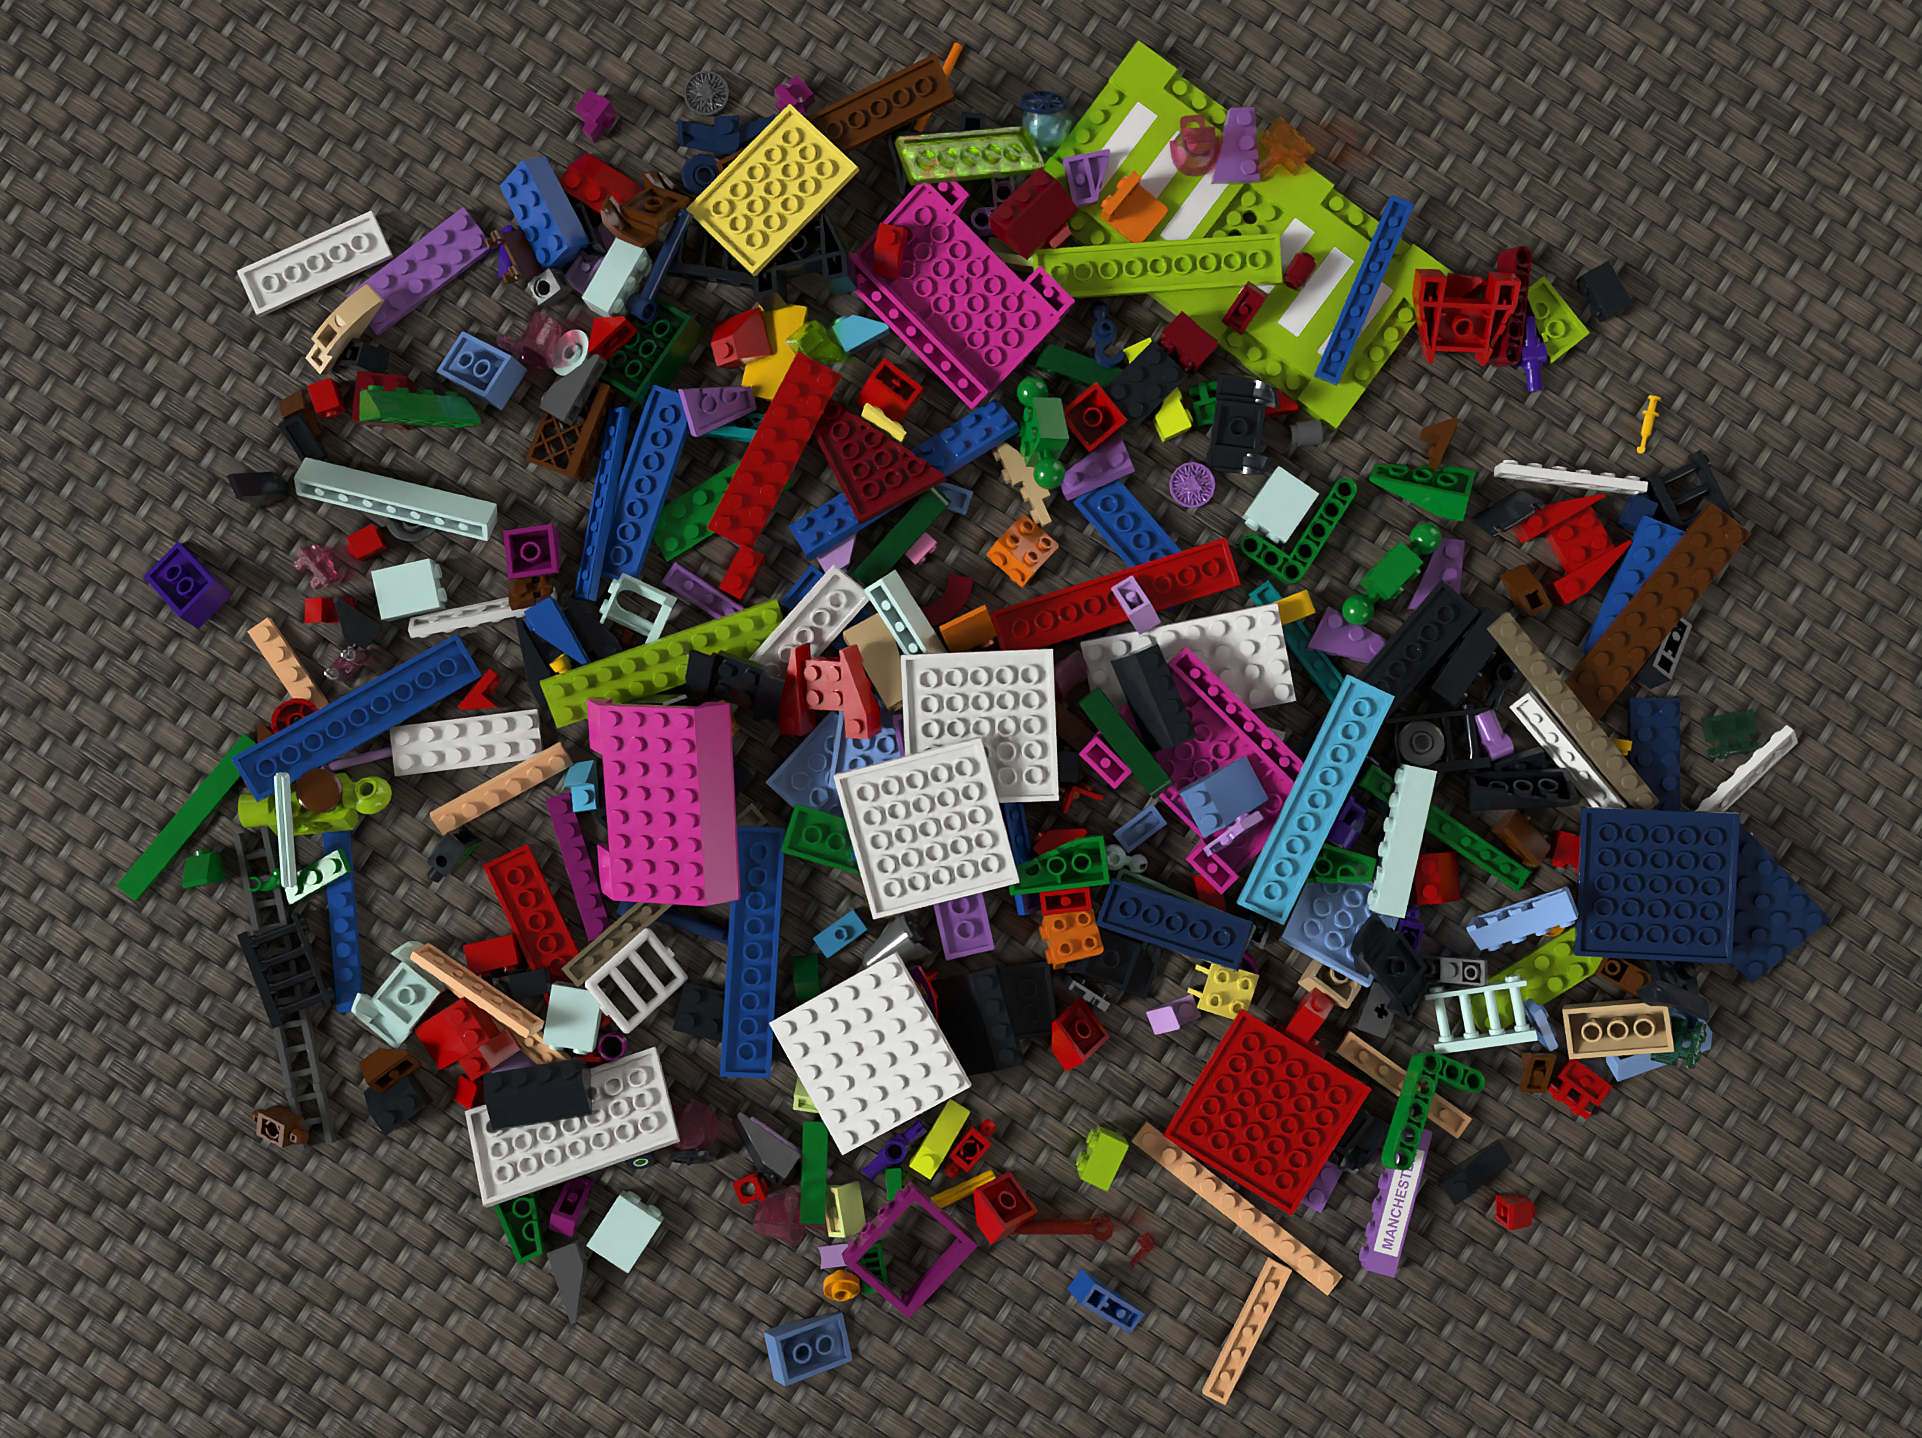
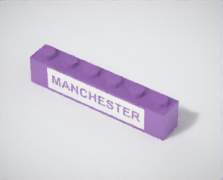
(1393, 1213)

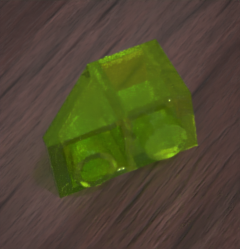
(814, 343)

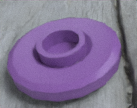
(1192, 485)

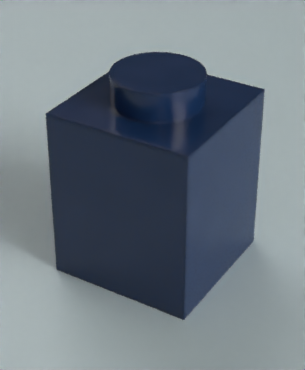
(1634, 509)

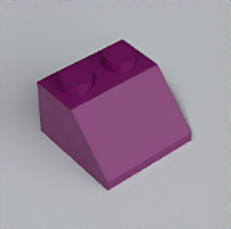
(532, 551)

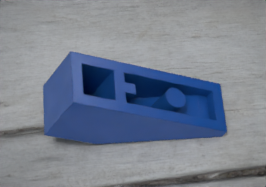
(551, 624)
(1105, 1301)

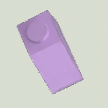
(839, 554)
(1136, 605)

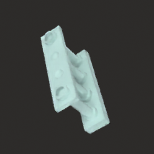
(1472, 1039)

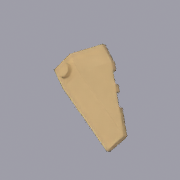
(1330, 982)

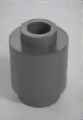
(1307, 433)

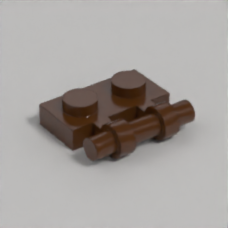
(523, 591)

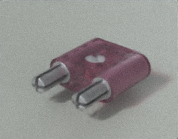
(345, 665)

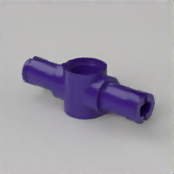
(1533, 356)
(886, 1159)

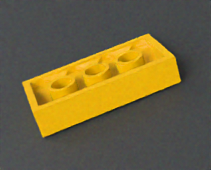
(767, 373)

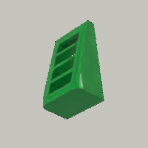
(876, 1247)

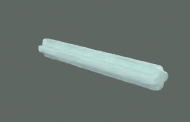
(285, 829)

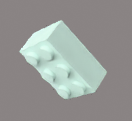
(617, 279)

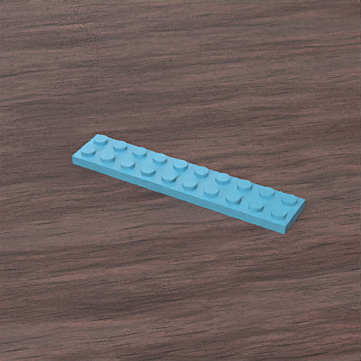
(1315, 799)

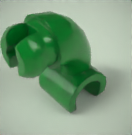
(272, 884)

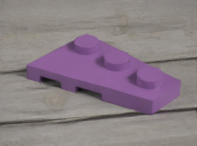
(715, 406)
(1098, 468)
(1341, 638)

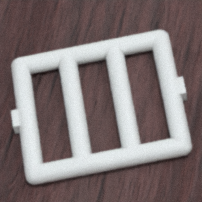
(662, 992)

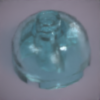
(1046, 129)

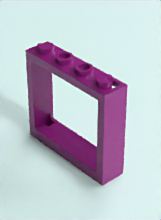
(935, 1274)

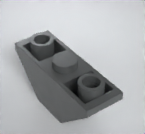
(1456, 969)

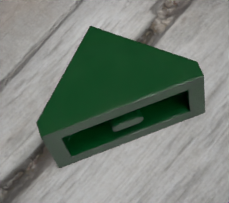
(806, 977)

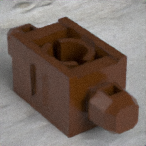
(280, 1126)

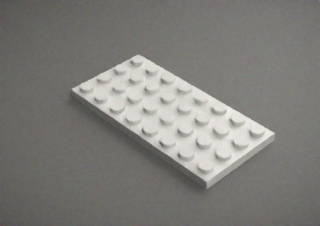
(1237, 646)
(627, 1120)

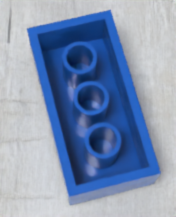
(544, 213)

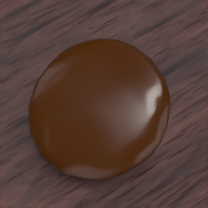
(319, 790)

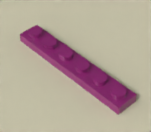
(579, 865)

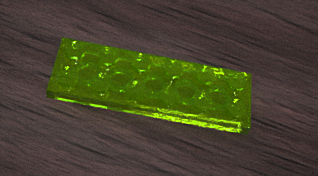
(968, 155)

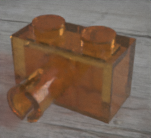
(1285, 148)

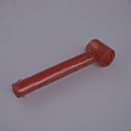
(1067, 1227)

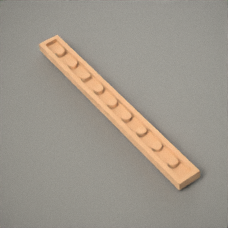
(1237, 1208)

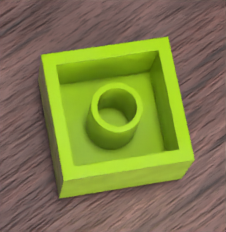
(1102, 1157)

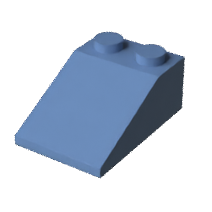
(482, 370)
(1223, 795)
(807, 1347)

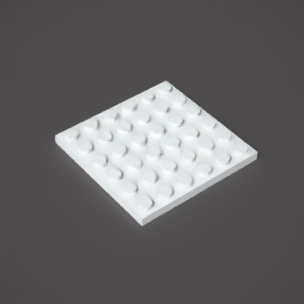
(989, 695)
(926, 827)
(870, 1053)

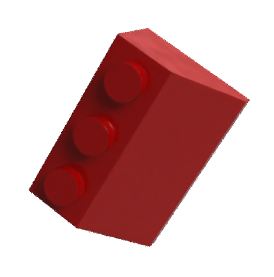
(593, 180)

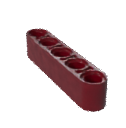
(1509, 345)

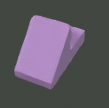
(1173, 1014)

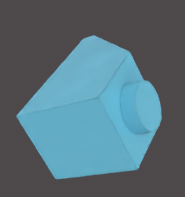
(858, 332)

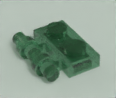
(1730, 725)
(1680, 1033)

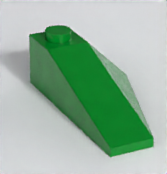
(1437, 491)
(1069, 866)
(1341, 866)

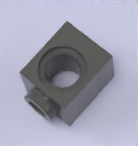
(558, 287)

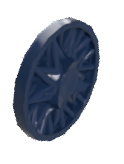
(1043, 102)
(699, 173)

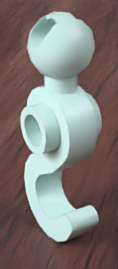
(1117, 859)

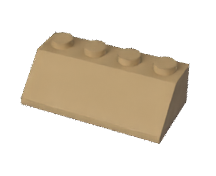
(1617, 1029)

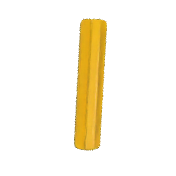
(962, 1190)

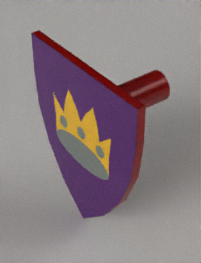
(924, 986)

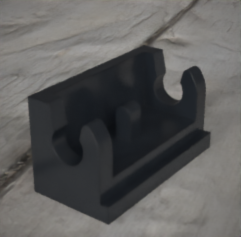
(596, 248)

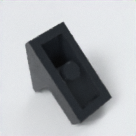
(1262, 930)

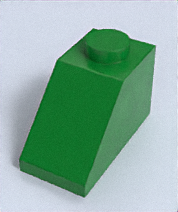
(203, 869)

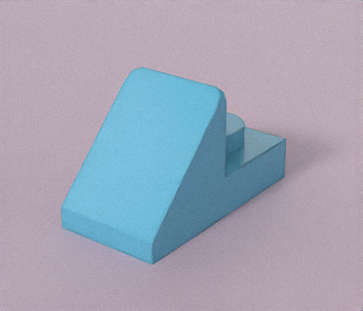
(584, 786)

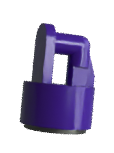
(1343, 834)

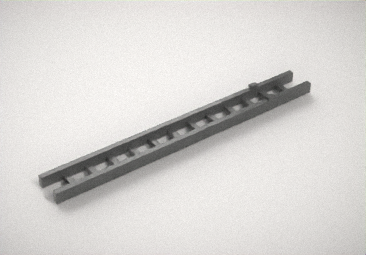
(305, 1019)

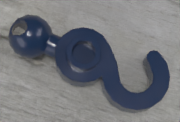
(1104, 334)

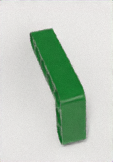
(1306, 539)
(1421, 1103)

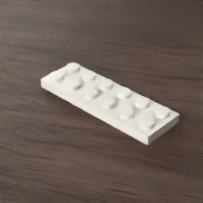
(315, 264)
(813, 621)
(466, 742)

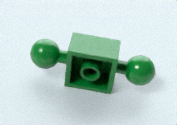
(1042, 432)
(1390, 572)

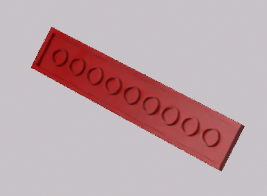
(1095, 607)

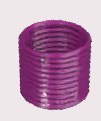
(602, 1051)

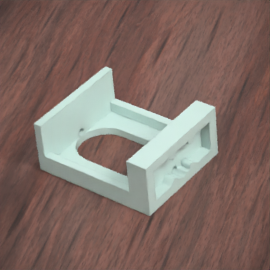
(613, 611)

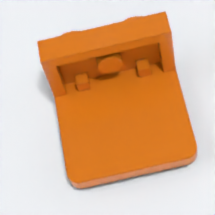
(1133, 210)
(1022, 550)
(1070, 937)

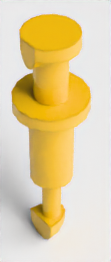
(1648, 421)

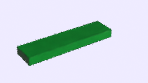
(813, 1173)

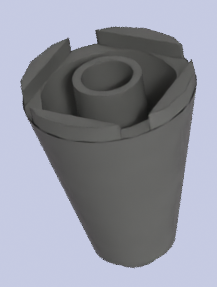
(900, 937)

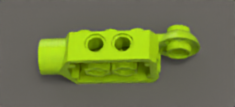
(307, 822)

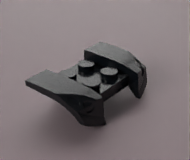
(1239, 424)
(734, 681)
(1122, 964)
(1392, 964)
(1674, 986)
(1361, 1140)

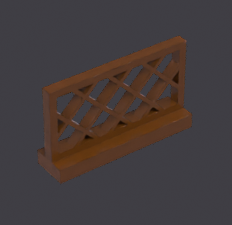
(587, 437)

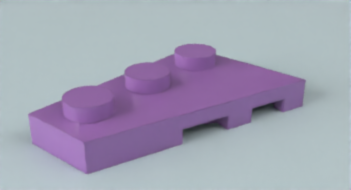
(1238, 150)
(1442, 565)

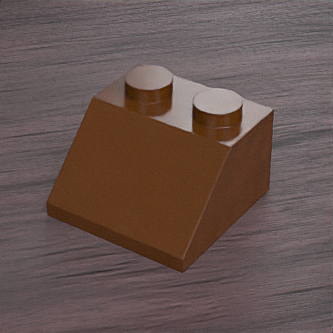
(1521, 838)

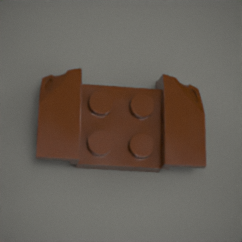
(644, 213)

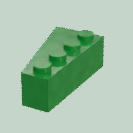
(522, 1226)

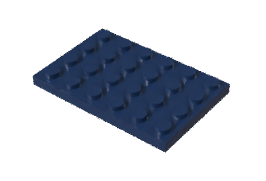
(1770, 911)

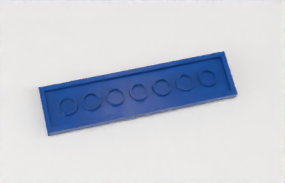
(645, 482)

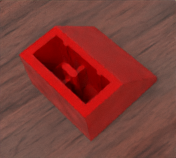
(890, 391)

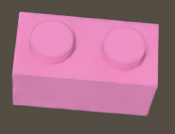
(920, 549)

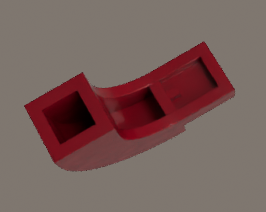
(951, 603)

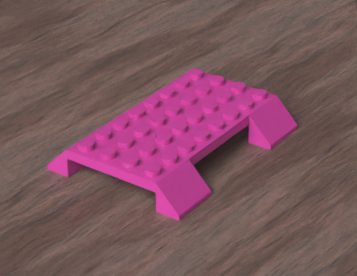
(958, 296)
(1224, 733)
(667, 802)

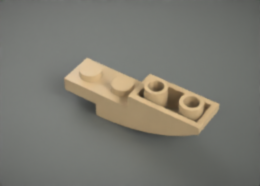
(341, 326)
(1017, 474)

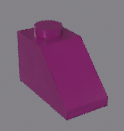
(570, 1205)

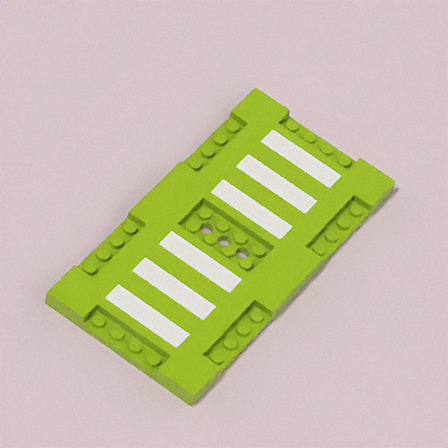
(1290, 331)

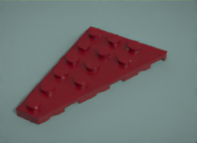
(870, 466)

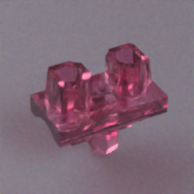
(319, 563)

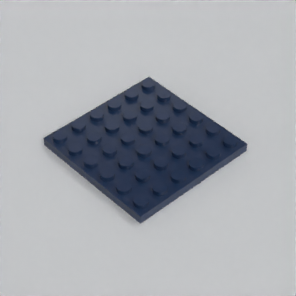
(1656, 884)

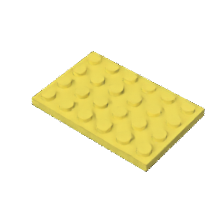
(772, 190)

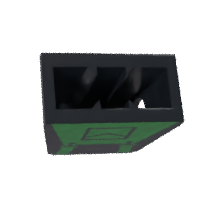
(452, 852)

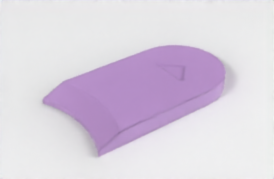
(831, 1255)

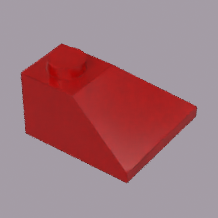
(740, 339)
(1076, 1035)
(1002, 1207)

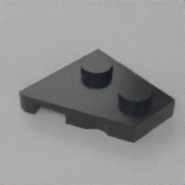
(1095, 997)

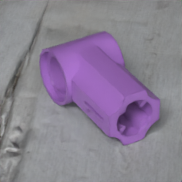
(1494, 742)

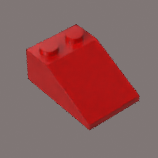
(456, 1031)

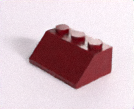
(1032, 213)

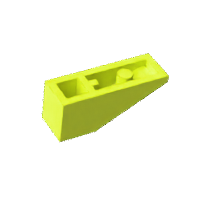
(939, 1139)

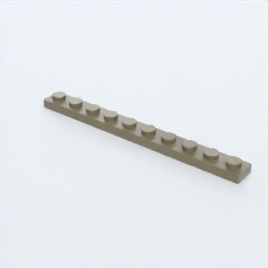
(1571, 713)
(633, 922)

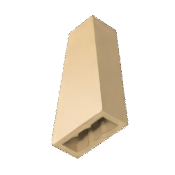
(880, 660)

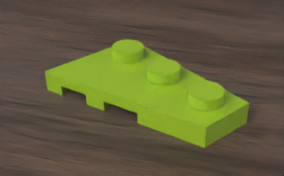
(1554, 319)

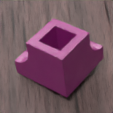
(794, 93)
(597, 114)

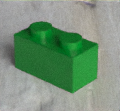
(894, 1180)

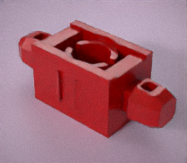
(953, 1167)

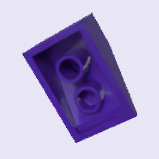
(188, 585)

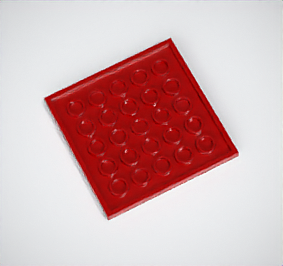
(1266, 1111)

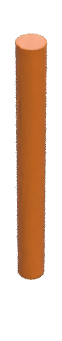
(947, 67)

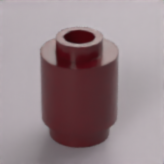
(1299, 271)

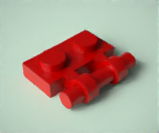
(1582, 1080)

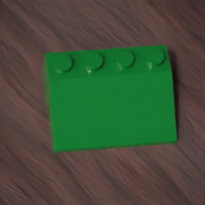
(416, 409)

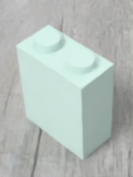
(1279, 506)
(409, 589)
(572, 1018)
(626, 1230)

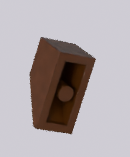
(387, 1067)

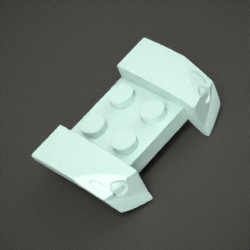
(400, 999)

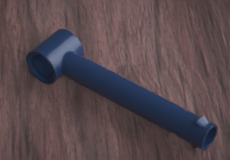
(642, 304)
(685, 923)

